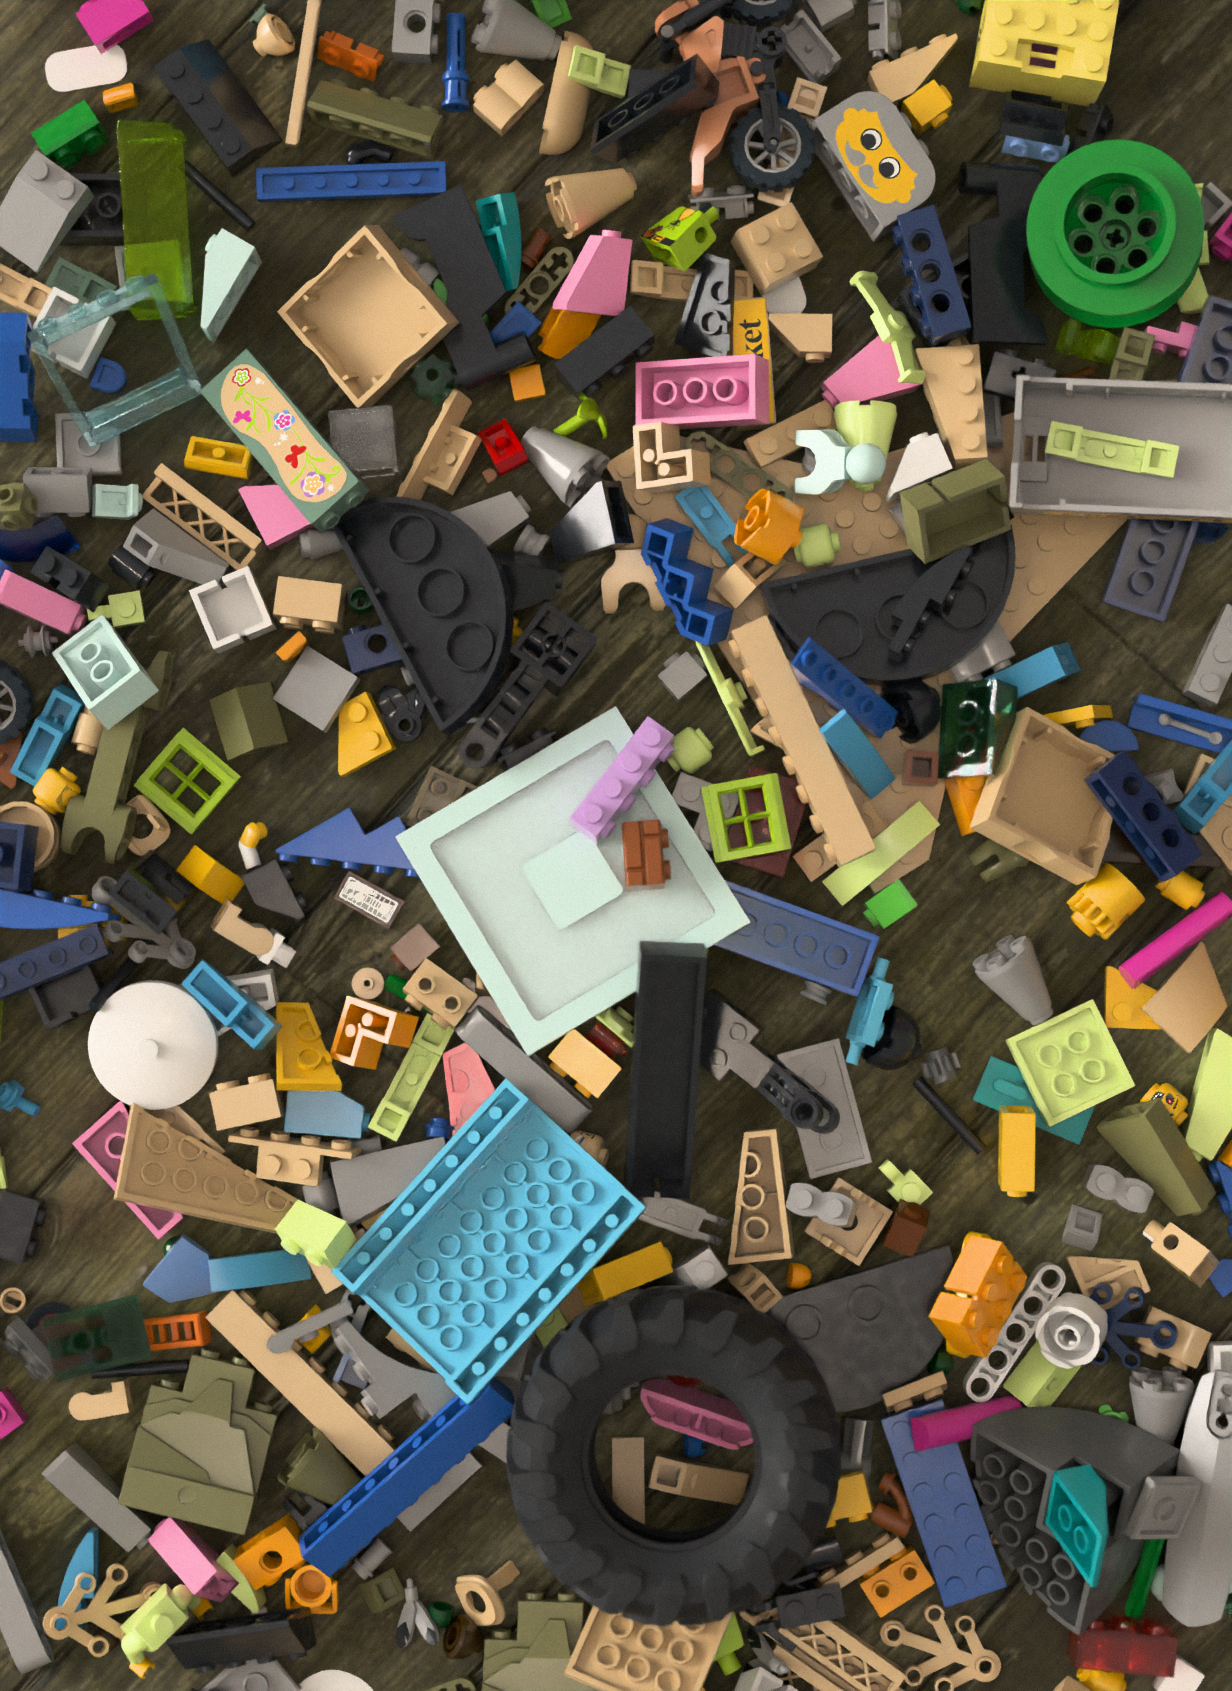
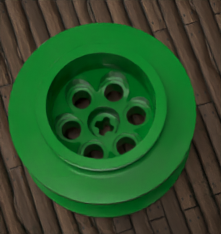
(1099, 179)

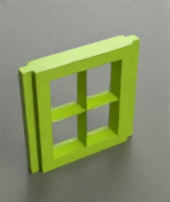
(168, 802)
(774, 813)

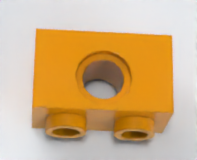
(260, 1567)

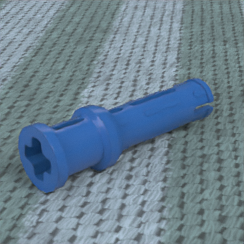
(455, 76)

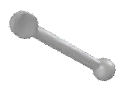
(1214, 737)

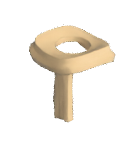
(160, 831)
(487, 1589)

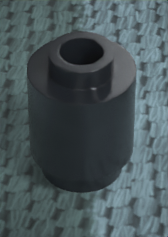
(131, 568)

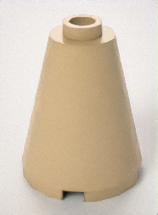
(587, 197)

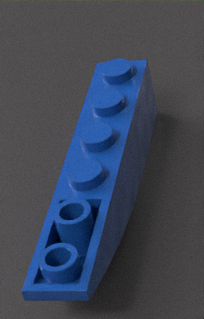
(42, 912)

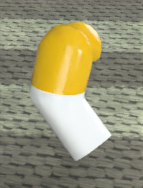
(249, 841)

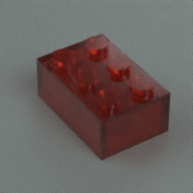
(772, 863)
(1125, 1647)

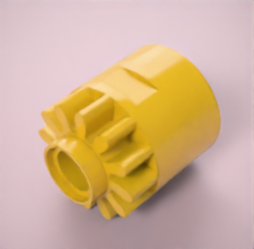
(1104, 902)

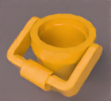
(311, 1589)

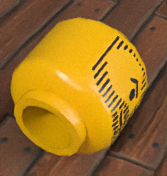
(56, 789)

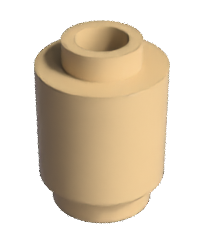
(87, 732)

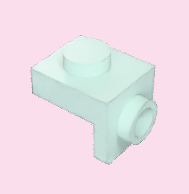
(116, 501)

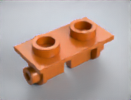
(337, 51)

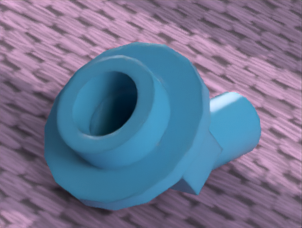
(12, 1097)

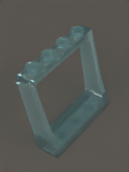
(137, 404)

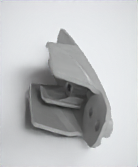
(1201, 1559)

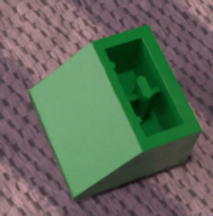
(71, 136)

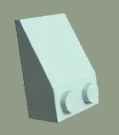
(227, 273)
(104, 672)

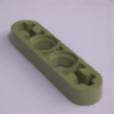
(741, 468)

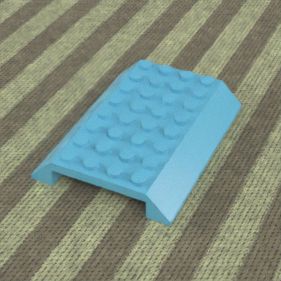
(488, 1240)

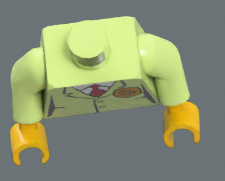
(157, 1622)

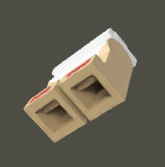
(251, 936)

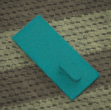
(1005, 1085)

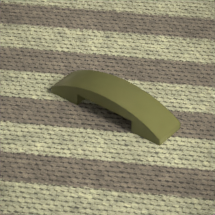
(1131, 355)

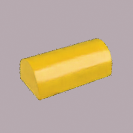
(218, 457)

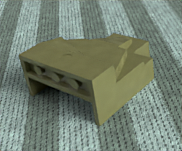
(202, 1446)
(540, 1649)

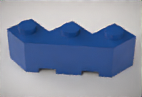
(17, 380)
(684, 582)

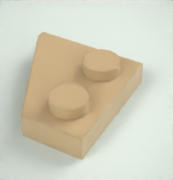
(1118, 1273)

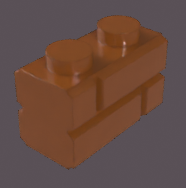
(644, 855)

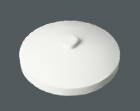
(153, 1044)

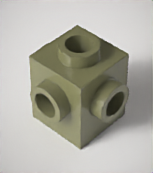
(17, 506)

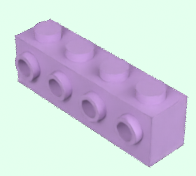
(622, 780)

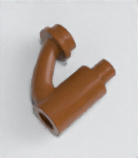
(888, 1518)

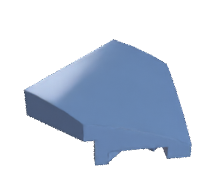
(181, 1272)

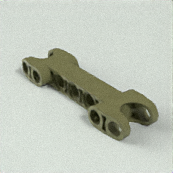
(105, 799)

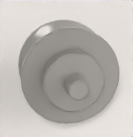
(38, 641)

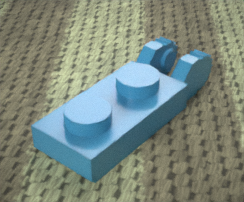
(709, 519)

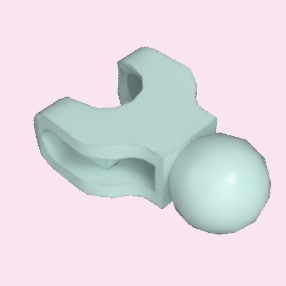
(837, 462)

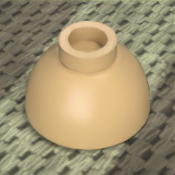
(273, 37)

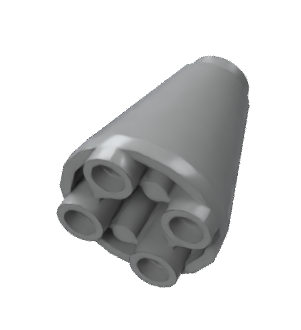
(514, 32)
(564, 463)
(1016, 978)
(1160, 1400)

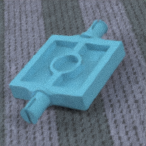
(867, 1017)

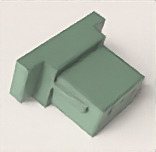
(259, 14)

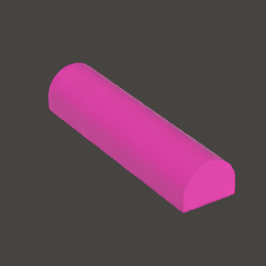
(1176, 940)
(956, 1423)

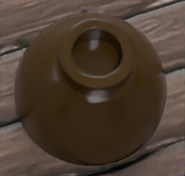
(462, 1638)

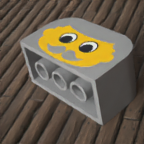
(874, 159)

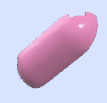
(695, 1413)

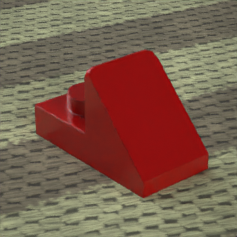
(503, 447)

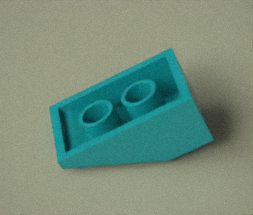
(1079, 1518)

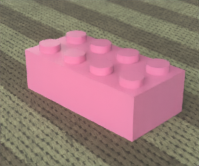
(703, 391)

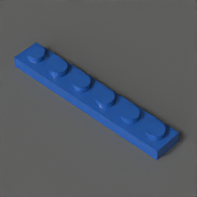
(351, 181)

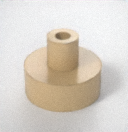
(376, 983)

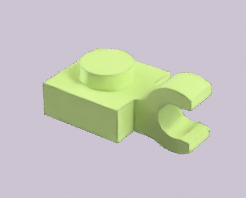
(123, 609)
(905, 1186)

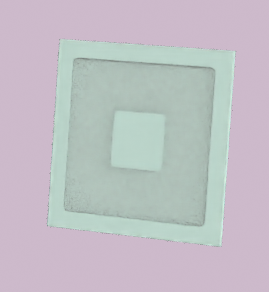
(547, 905)

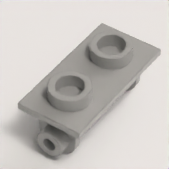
(887, 38)
(733, 200)

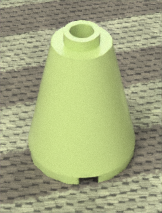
(866, 425)

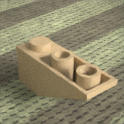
(910, 72)
(696, 1479)

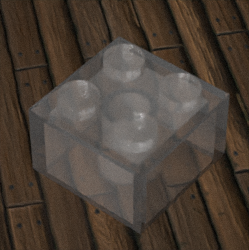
(366, 439)

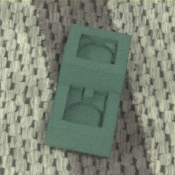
(77, 281)

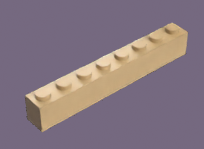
(801, 741)
(303, 1382)

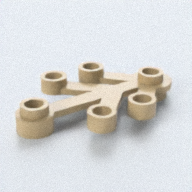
(97, 1611)
(945, 1651)

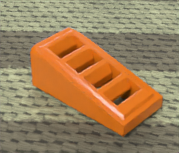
(200, 1338)

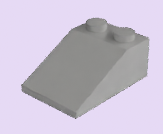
(40, 210)

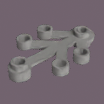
(171, 947)

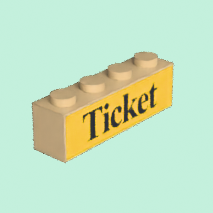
(753, 337)

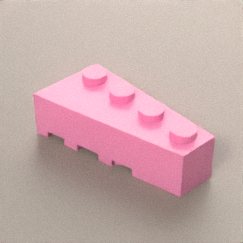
(103, 1149)

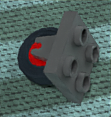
(30, 1343)

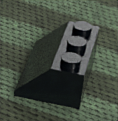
(605, 354)

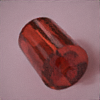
(606, 1040)

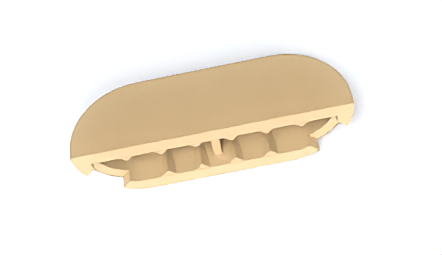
(566, 102)

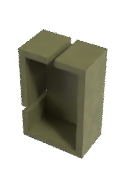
(955, 511)

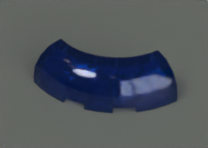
(29, 543)

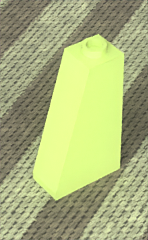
(1211, 1098)

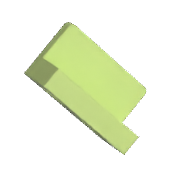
(1037, 1380)

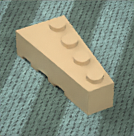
(956, 400)
(760, 1218)

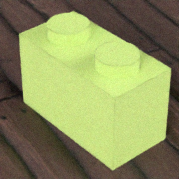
(315, 1235)

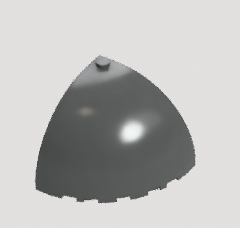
(1015, 1472)

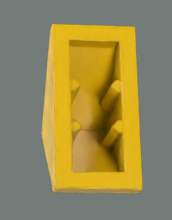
(210, 875)

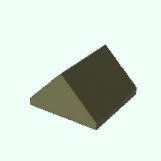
(248, 720)

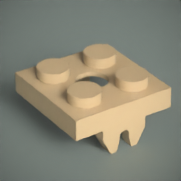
(858, 1241)

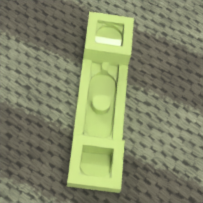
(1111, 451)
(890, 847)
(411, 1079)

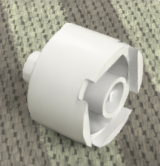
(1074, 1313)

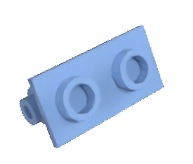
(1034, 149)

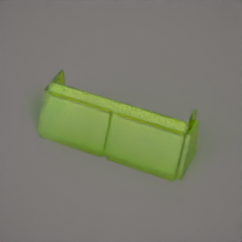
(155, 212)

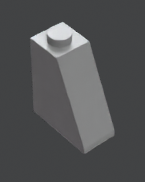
(697, 1269)

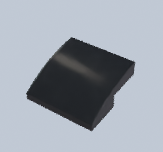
(1034, 118)

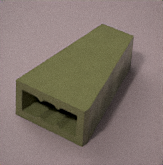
(1159, 1154)

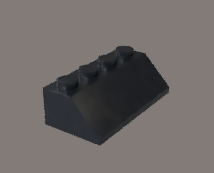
(217, 105)
(654, 110)
(244, 1638)

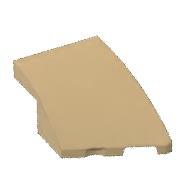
(1188, 1000)

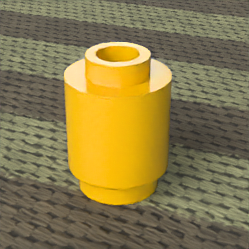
(1182, 890)

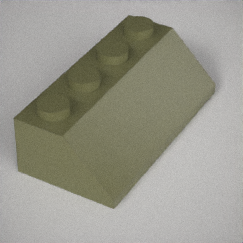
(376, 118)

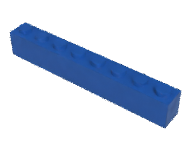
(404, 1477)

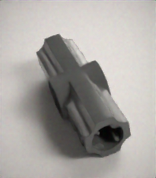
(856, 1445)

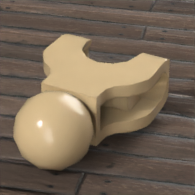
(630, 568)

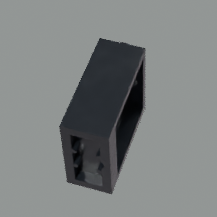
(167, 897)

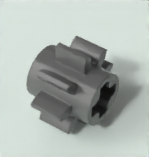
(940, 1065)

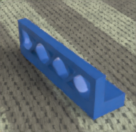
(1145, 718)

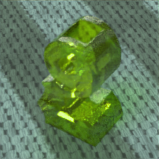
(1092, 344)

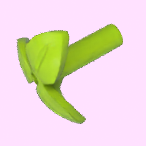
(586, 412)

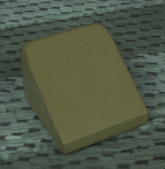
(382, 1590)

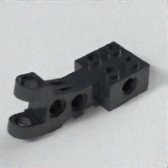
(545, 658)
(731, 1044)

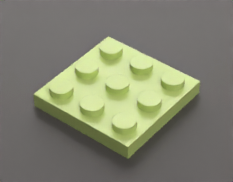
(1070, 1063)

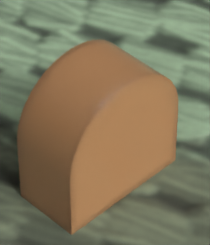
(490, 475)

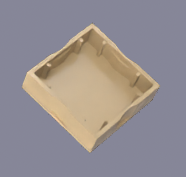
(368, 316)
(1042, 802)

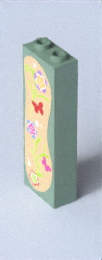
(285, 441)

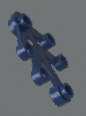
(1117, 1327)

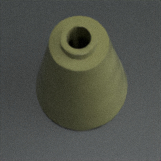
(318, 1469)

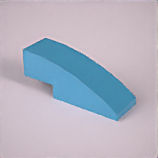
(48, 734)
(857, 754)
(1207, 792)
(232, 1005)
(257, 1270)
(84, 1560)

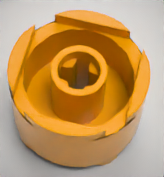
(769, 526)

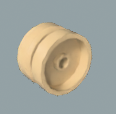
(49, 830)

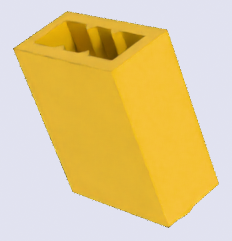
(1016, 1150)
(625, 1273)

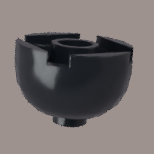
(917, 708)
(898, 1042)

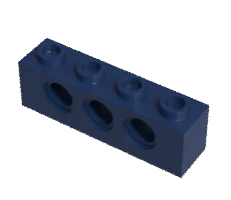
(926, 226)
(358, 650)
(1144, 834)
(53, 960)

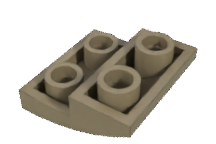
(437, 792)

